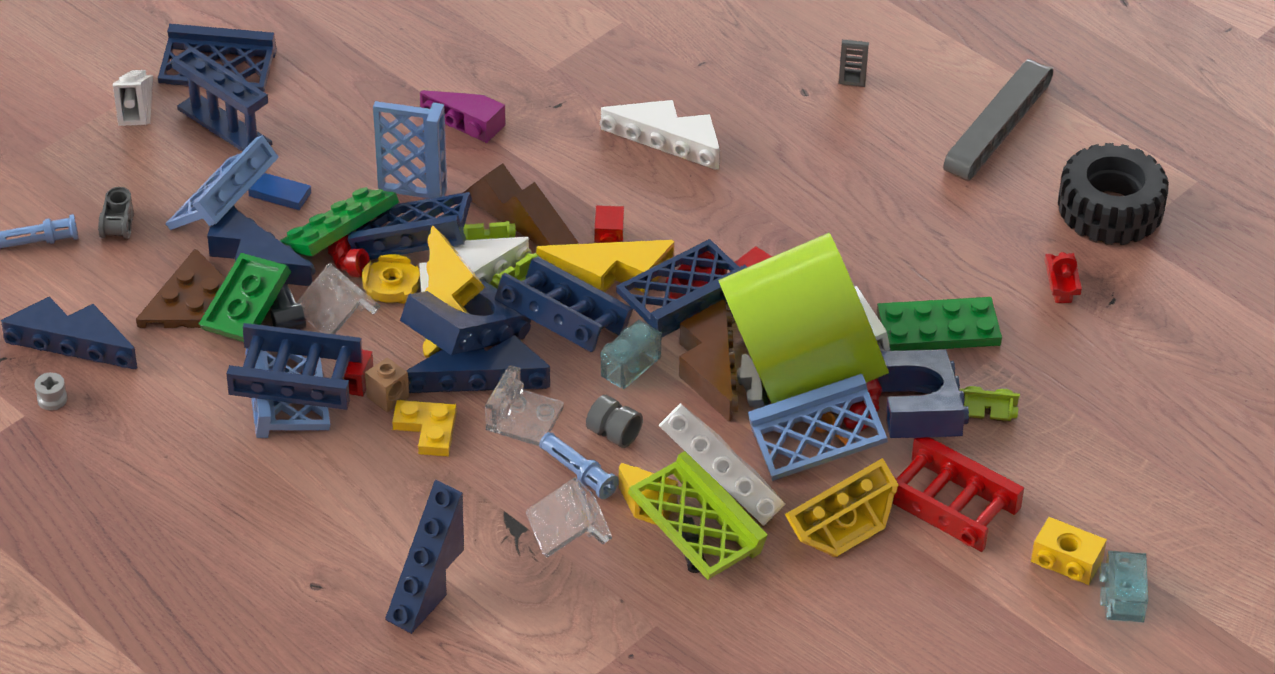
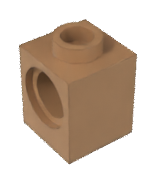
(387, 384)

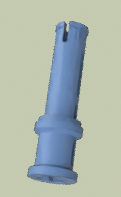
(49, 234)
(587, 471)

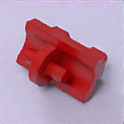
(1063, 276)

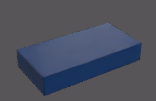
(280, 191)

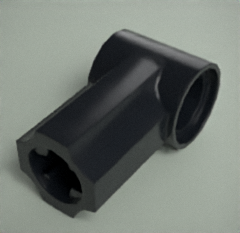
(286, 312)

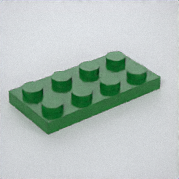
(339, 221)
(940, 324)

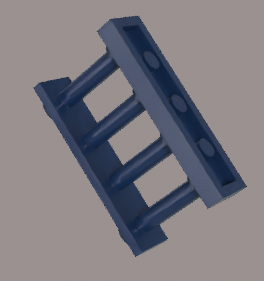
(224, 85)
(563, 303)
(293, 387)

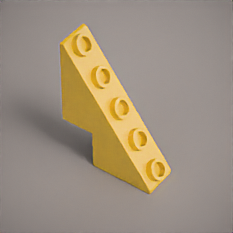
(608, 262)
(448, 279)

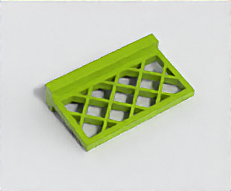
(716, 505)

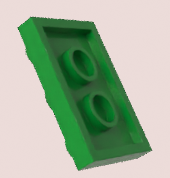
(244, 296)

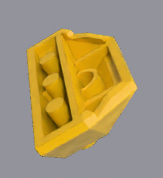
(846, 511)

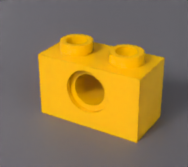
(1068, 550)

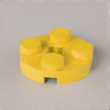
(377, 276)

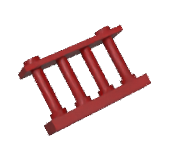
(965, 473)

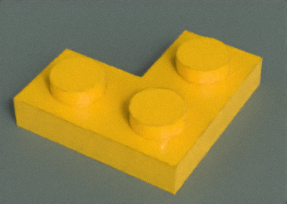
(432, 420)

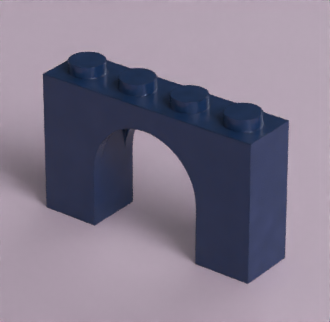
(461, 332)
(930, 415)

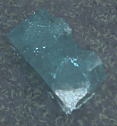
(630, 354)
(1125, 586)

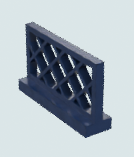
(220, 42)
(410, 237)
(674, 311)

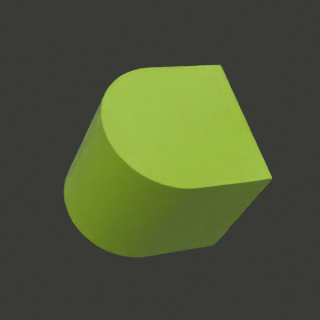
(803, 320)

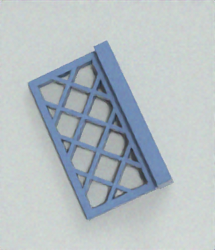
(434, 149)
(226, 185)
(815, 404)
(265, 412)

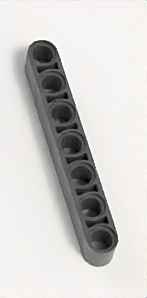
(998, 119)

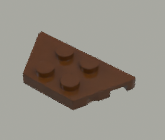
(184, 295)

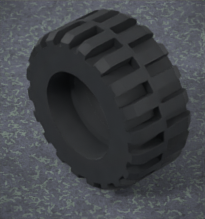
(1109, 216)

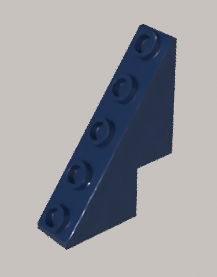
(240, 234)
(80, 335)
(478, 369)
(433, 550)

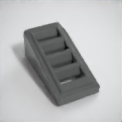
(851, 76)

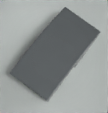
(749, 378)

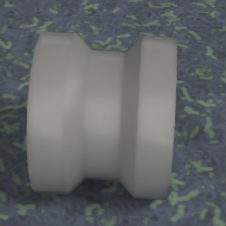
(50, 391)

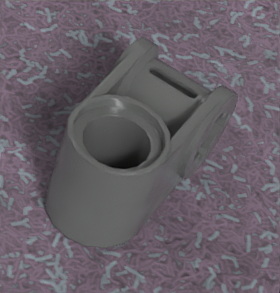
(116, 213)

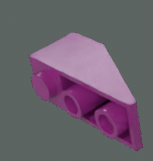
(468, 113)

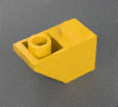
(630, 476)

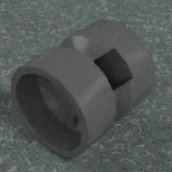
(614, 421)

